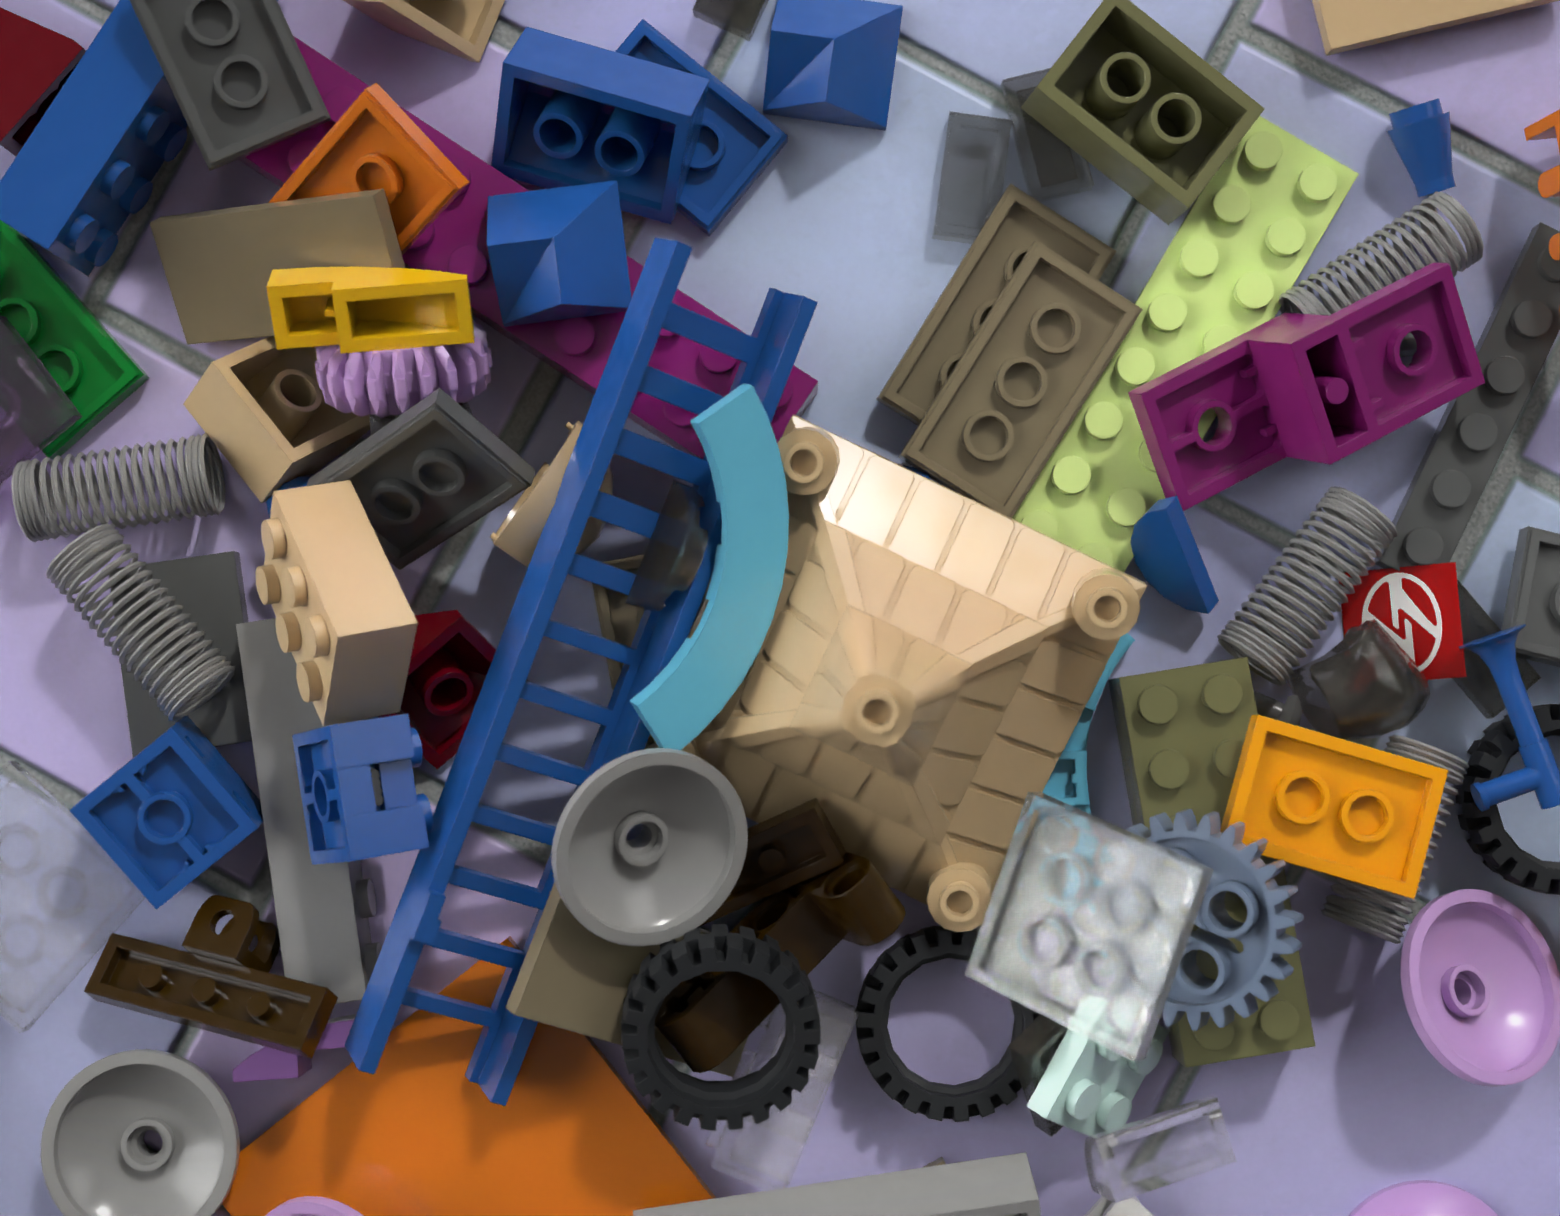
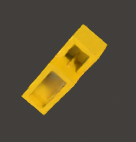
(369, 308)

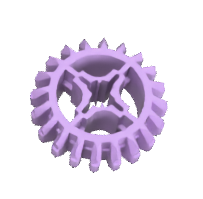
(400, 378)

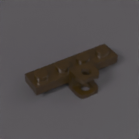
(784, 854)
(217, 982)

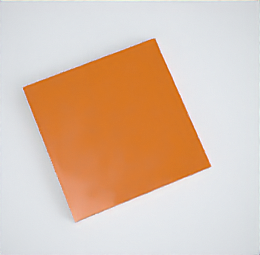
(436, 1146)

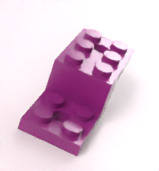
(1309, 386)

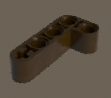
(719, 1010)

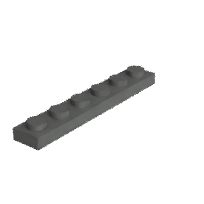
(1481, 420)

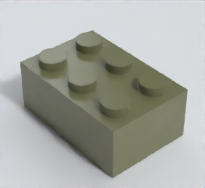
(1142, 108)

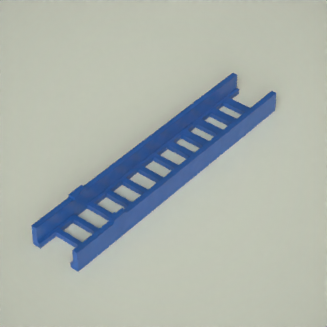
(766, 365)

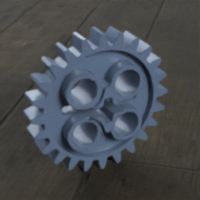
(1263, 934)

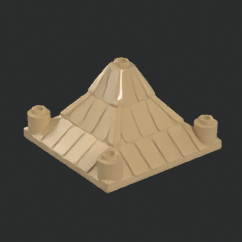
(914, 671)

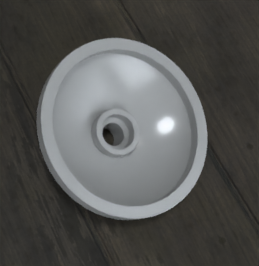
(675, 868)
(97, 1148)

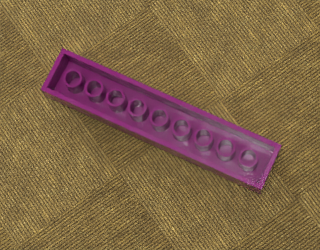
(571, 346)

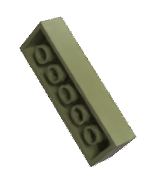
(1181, 752)

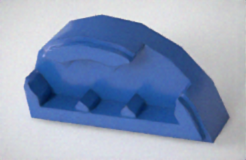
(1170, 557)

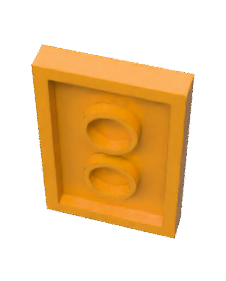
(1335, 805)

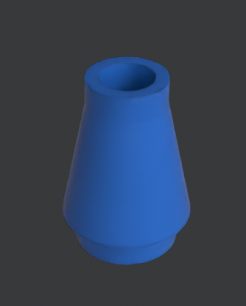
(1424, 145)

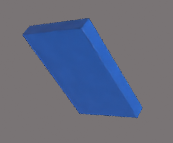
(733, 137)

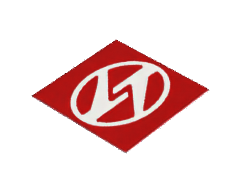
(1417, 610)

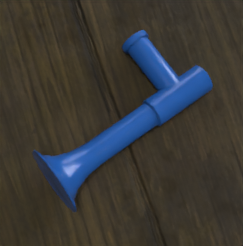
(1540, 768)

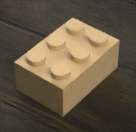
(336, 603)

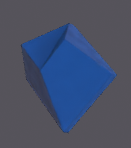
(832, 61)
(558, 253)

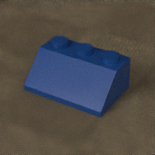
(597, 117)

